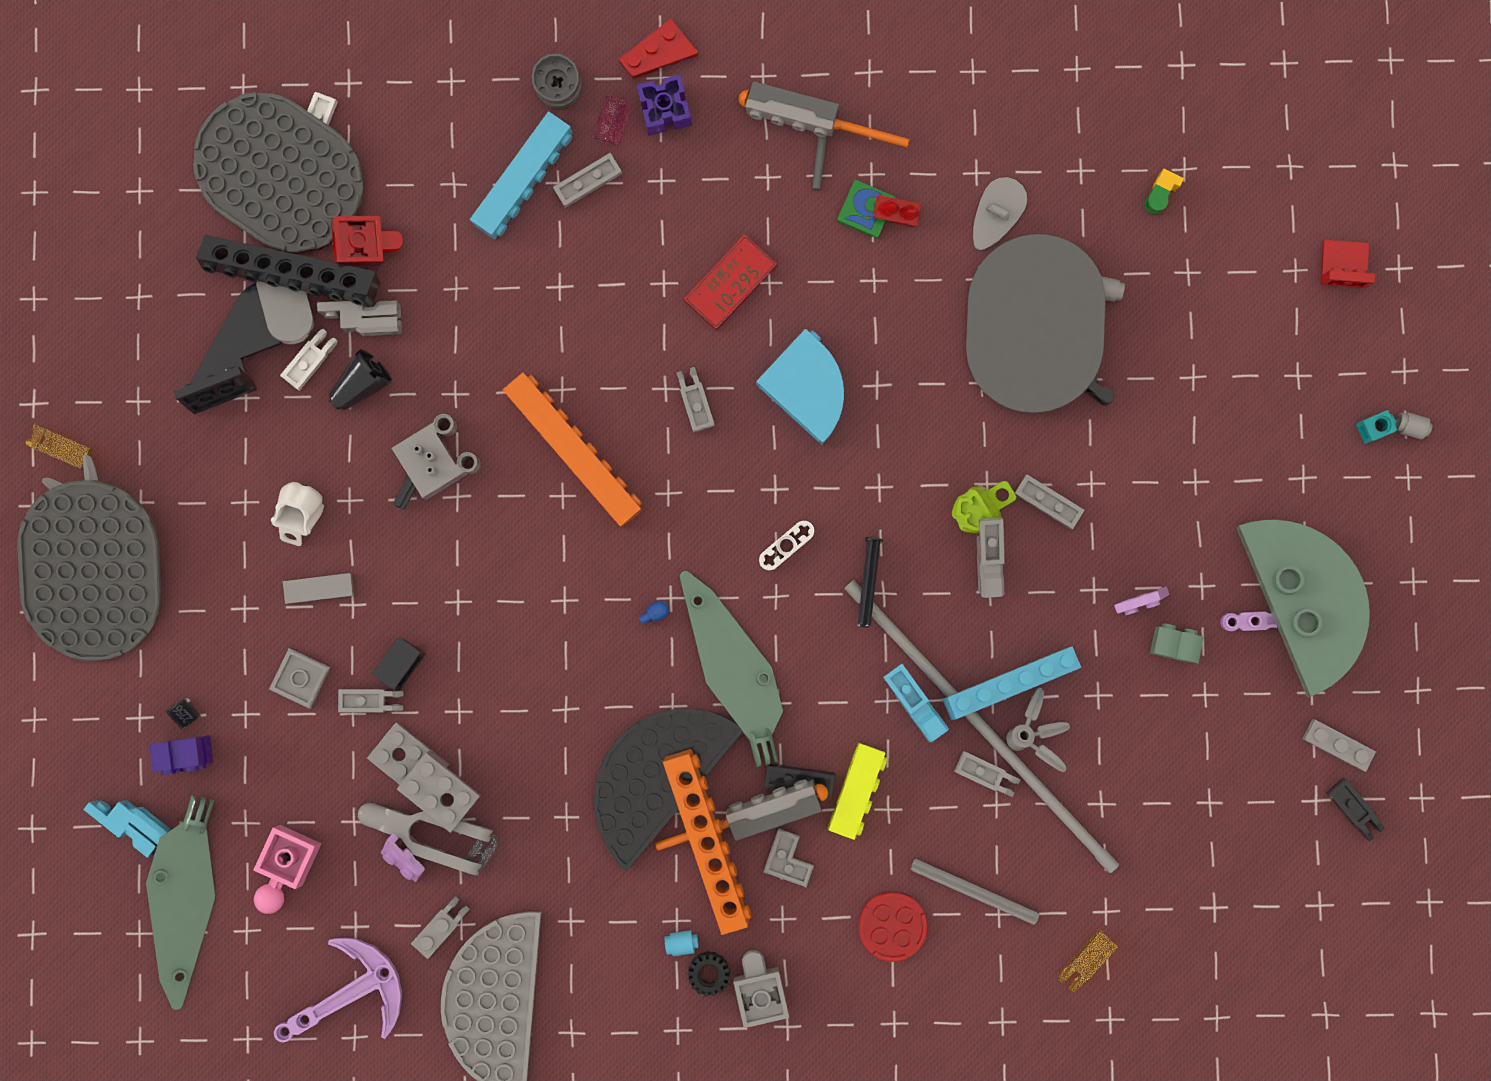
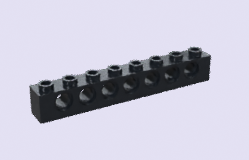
(279, 262)

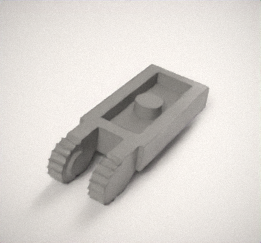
(695, 402)
(366, 700)
(984, 773)
(438, 929)

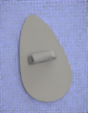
(998, 211)

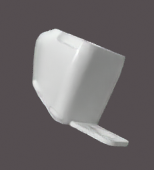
(297, 511)

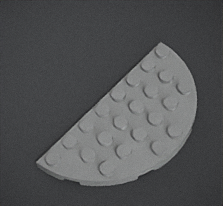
(491, 998)

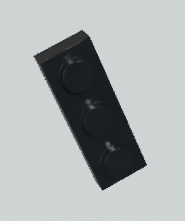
(787, 776)

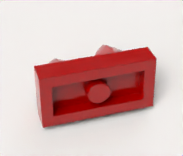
(896, 211)

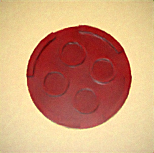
(892, 926)

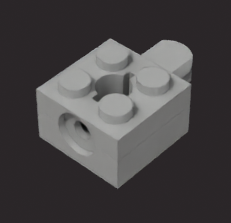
(759, 992)

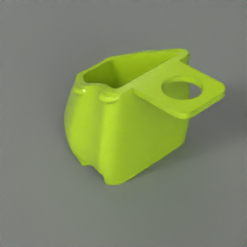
(979, 504)

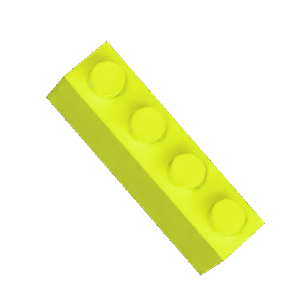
(856, 791)

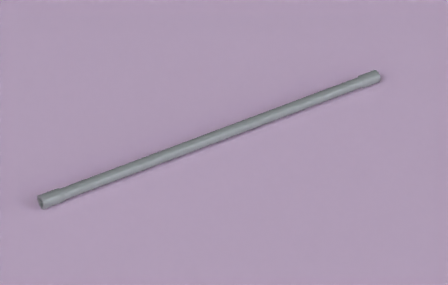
(1100, 853)

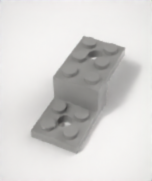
(423, 777)

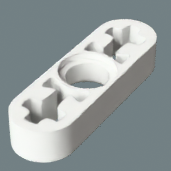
(795, 530)

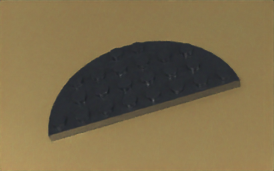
(632, 786)

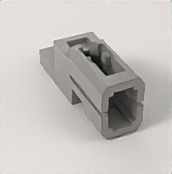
(368, 321)
(990, 557)

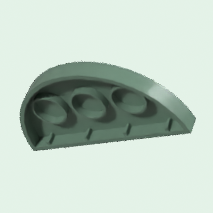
(1312, 597)

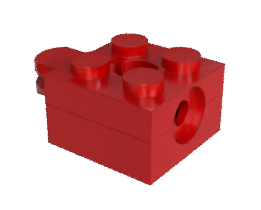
(361, 240)

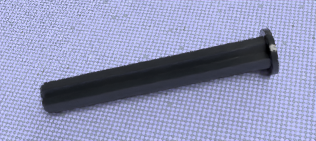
(869, 581)

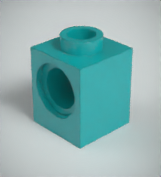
(1370, 433)

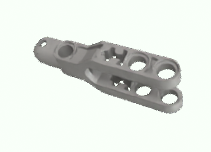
(400, 823)

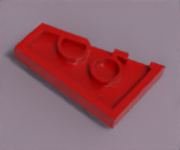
(659, 49)

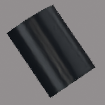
(399, 664)

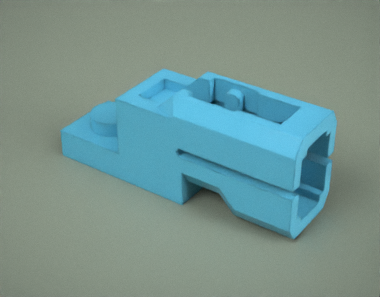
(915, 703)
(131, 821)

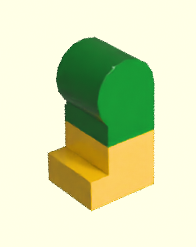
(1158, 196)

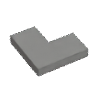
(781, 860)

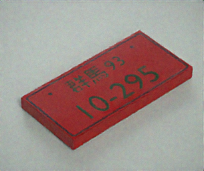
(730, 282)

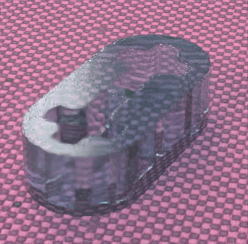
(476, 849)

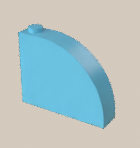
(807, 385)

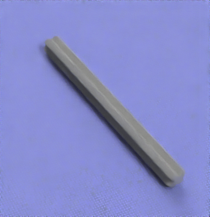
(974, 891)

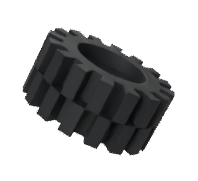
(705, 987)

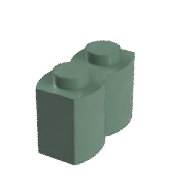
(1176, 644)

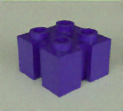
(673, 95)
(186, 753)

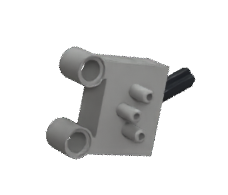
(429, 462)

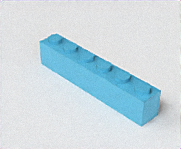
(521, 176)
(1011, 683)

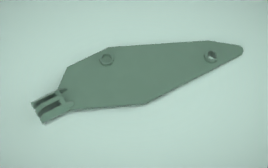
(734, 668)
(181, 899)

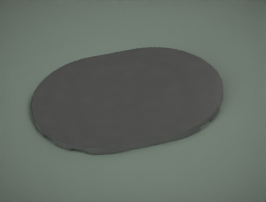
(277, 171)
(1035, 323)
(89, 570)

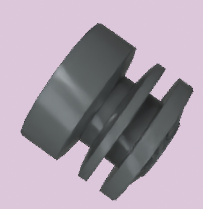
(553, 69)

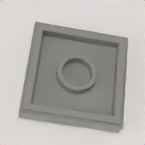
(300, 678)

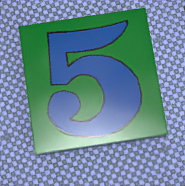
(859, 209)

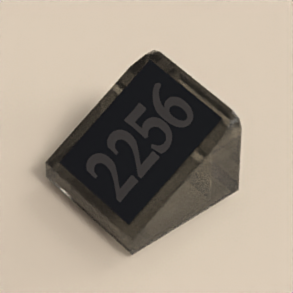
(183, 713)

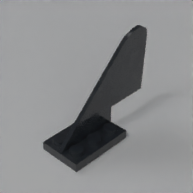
(222, 371)

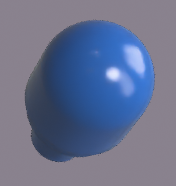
(655, 612)

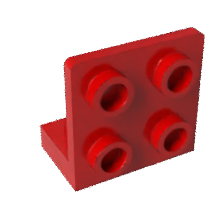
(1345, 264)

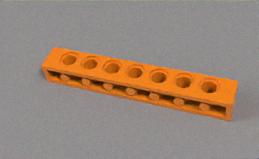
(727, 919)

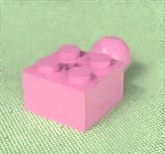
(274, 865)

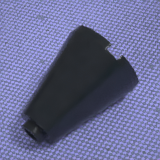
(359, 381)

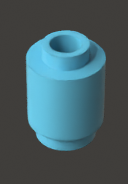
(681, 943)

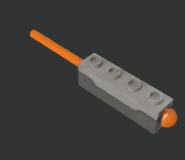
(804, 113)
(766, 811)

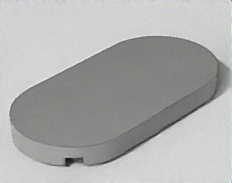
(286, 312)

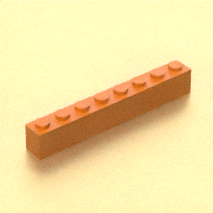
(572, 450)

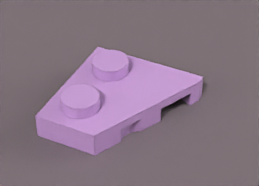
(1149, 599)
(403, 859)

